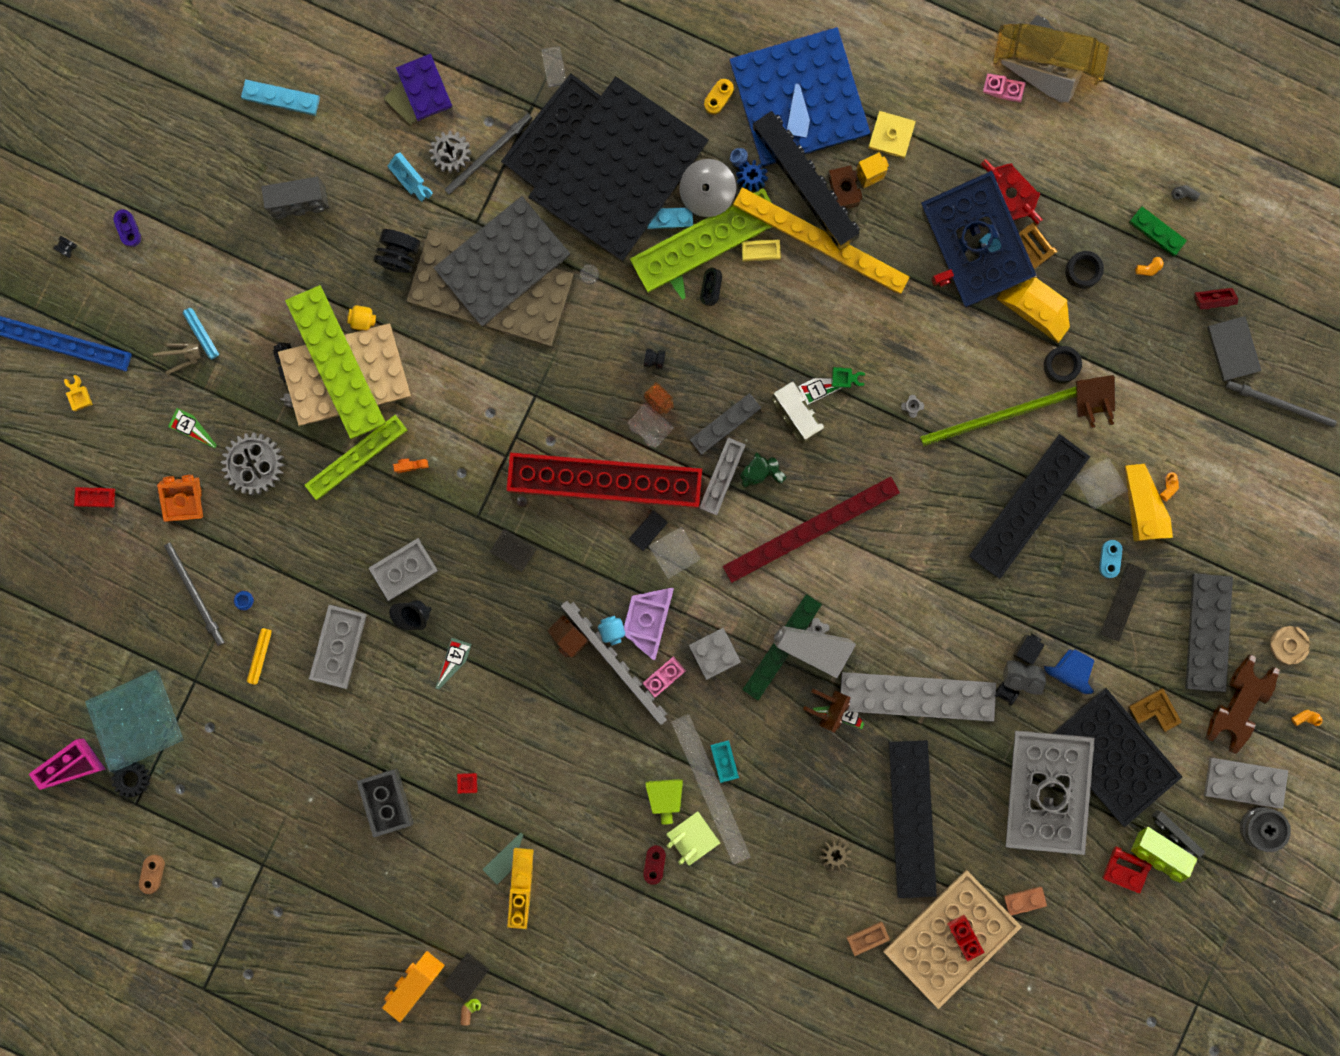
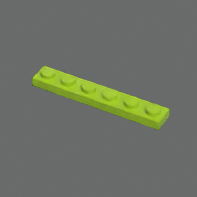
(355, 457)

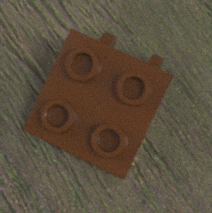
(1094, 397)
(839, 705)

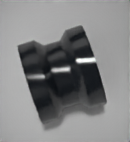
(65, 247)

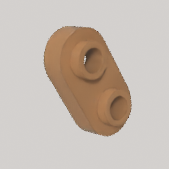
(152, 875)

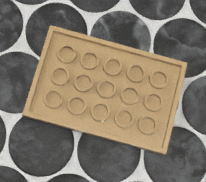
(377, 358)
(929, 950)

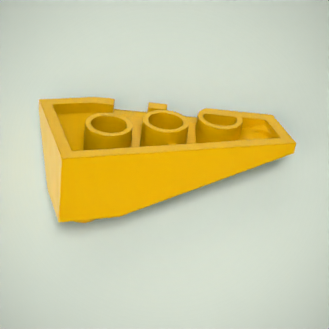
(1147, 510)

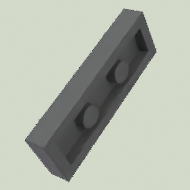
(1177, 834)

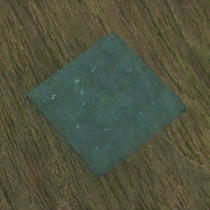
(134, 721)

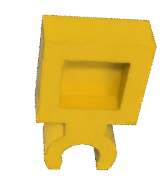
(78, 396)

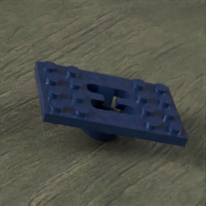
(964, 208)

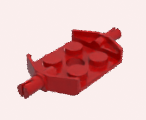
(1026, 198)

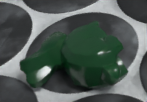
(760, 469)

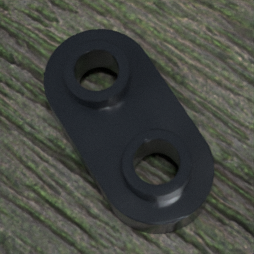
(711, 286)

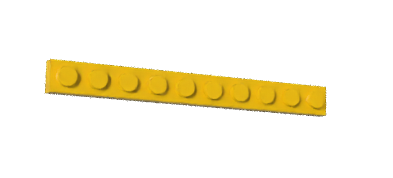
(820, 241)

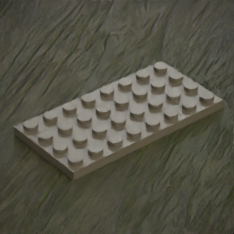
(530, 317)

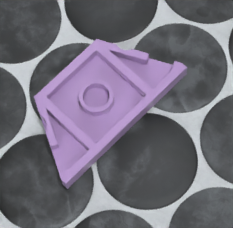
(647, 619)

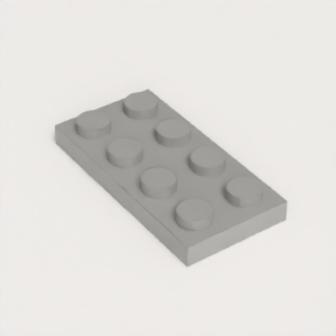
(338, 646)
(1246, 783)

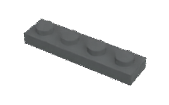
(725, 424)

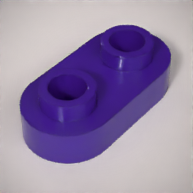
(127, 229)

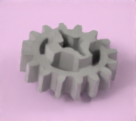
(457, 149)

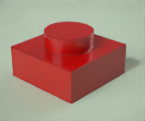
(943, 278)
(467, 783)

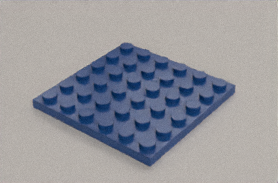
(829, 91)

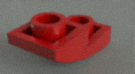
(965, 938)

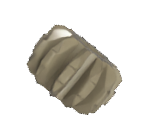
(830, 859)

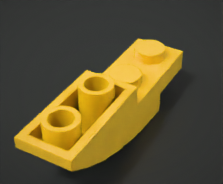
(520, 888)

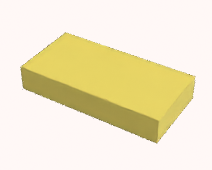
(761, 250)

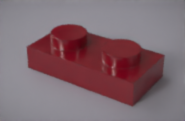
(1216, 298)

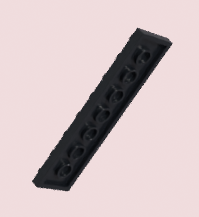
(1029, 506)
(912, 819)

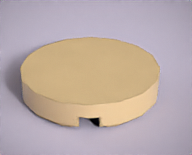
(1289, 645)

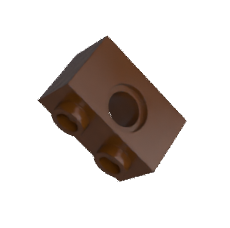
(846, 176)

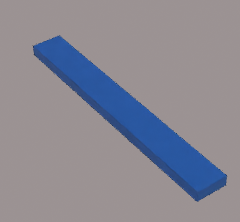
(64, 344)

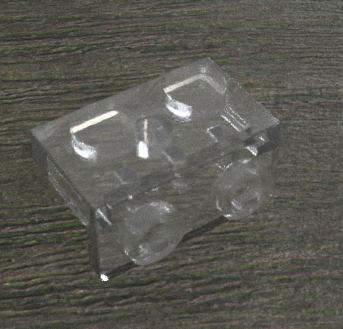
(650, 425)

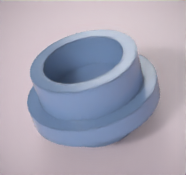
(738, 157)

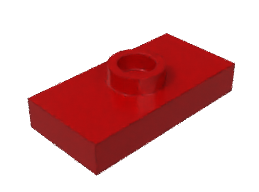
(94, 497)

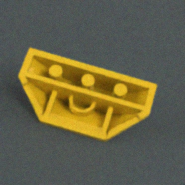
(1039, 307)

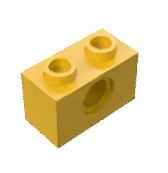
(872, 170)

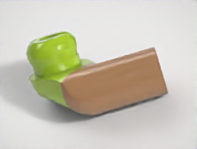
(467, 1009)

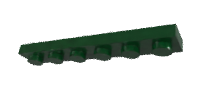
(775, 657)

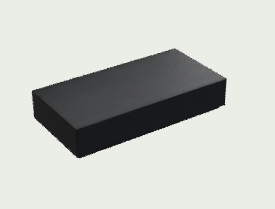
(648, 530)

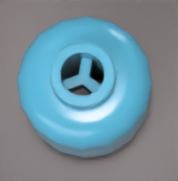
(611, 630)

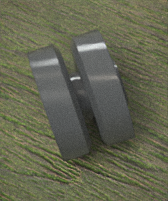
(1276, 825)

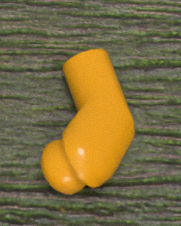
(1172, 486)

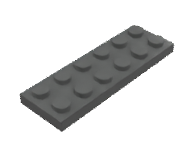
(1209, 632)

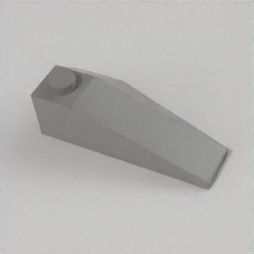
(1050, 79)

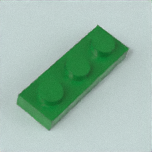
(1157, 231)

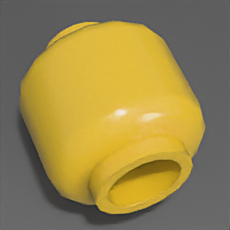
(361, 318)

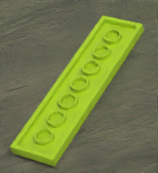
(696, 245)
(335, 362)

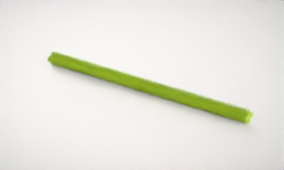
(985, 420)

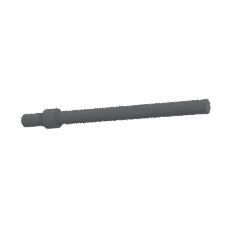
(516, 128)
(1246, 391)
(211, 627)

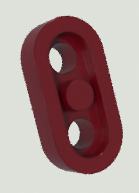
(655, 865)

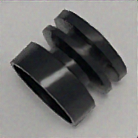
(396, 253)

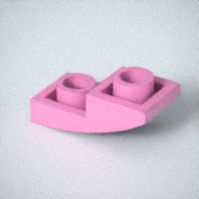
(1004, 88)
(664, 676)

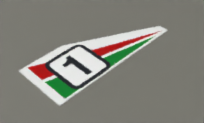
(816, 389)

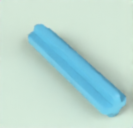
(200, 333)

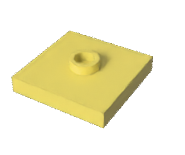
(891, 134)

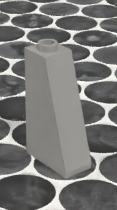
(817, 649)

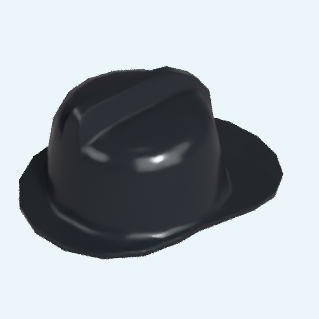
(410, 615)

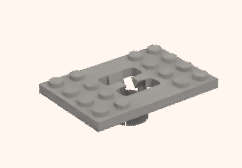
(1049, 827)

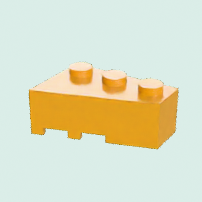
(413, 986)

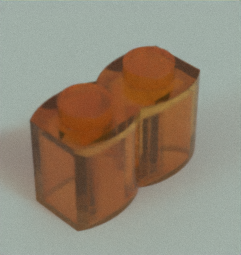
(659, 398)

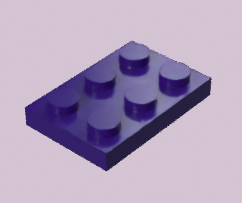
(424, 87)

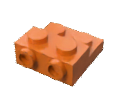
(180, 498)

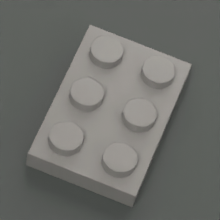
(403, 569)

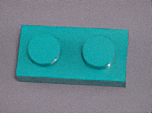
(724, 761)

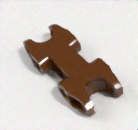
(1247, 694)

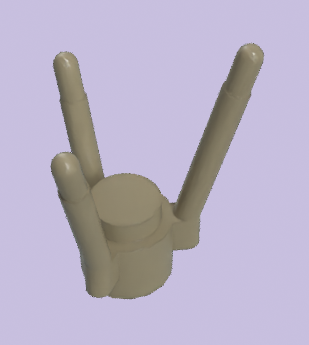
(191, 351)

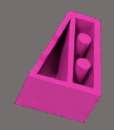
(67, 765)

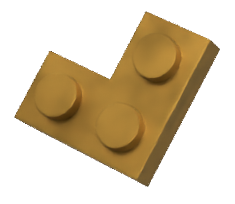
(1156, 705)

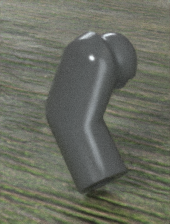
(1185, 191)

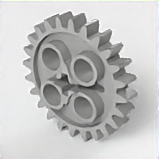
(267, 455)

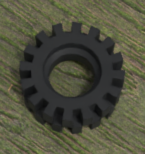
(141, 785)

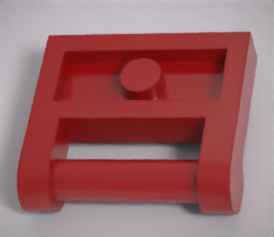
(1125, 876)

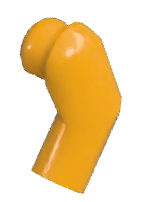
(1150, 270)
(1307, 716)

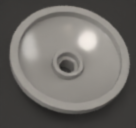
(721, 187)

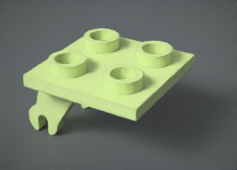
(692, 839)

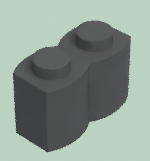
(1029, 677)

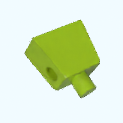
(665, 798)

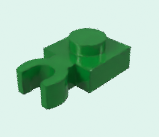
(843, 378)

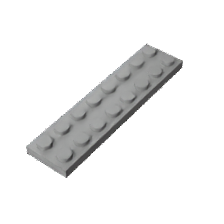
(919, 696)

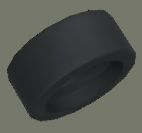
(1095, 259)
(1062, 350)

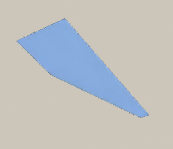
(799, 117)

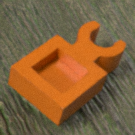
(406, 465)

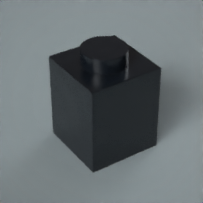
(1029, 649)

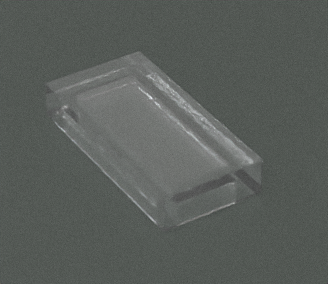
(553, 66)

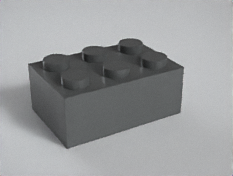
(295, 197)
(385, 802)

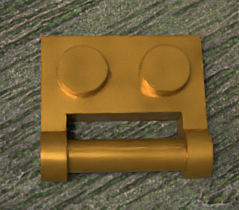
(1035, 255)

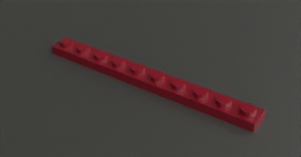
(811, 529)

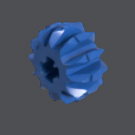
(759, 177)

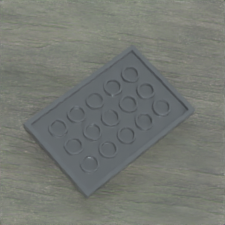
(502, 261)

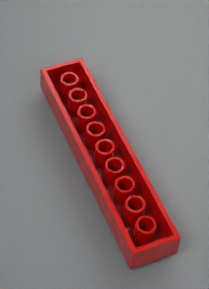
(604, 480)

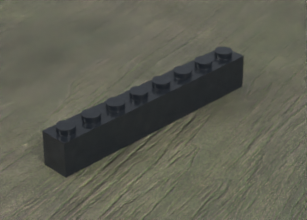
(806, 181)

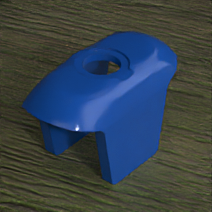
(1073, 671)

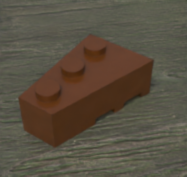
(568, 637)

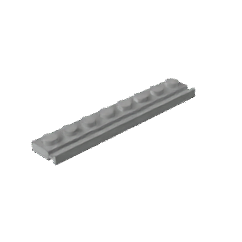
(621, 668)

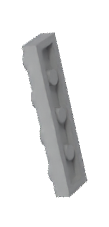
(722, 476)

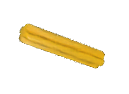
(259, 656)

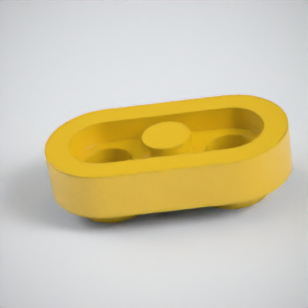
(719, 96)

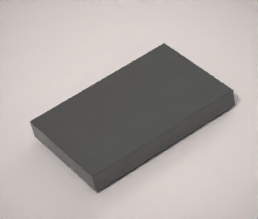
(1234, 348)

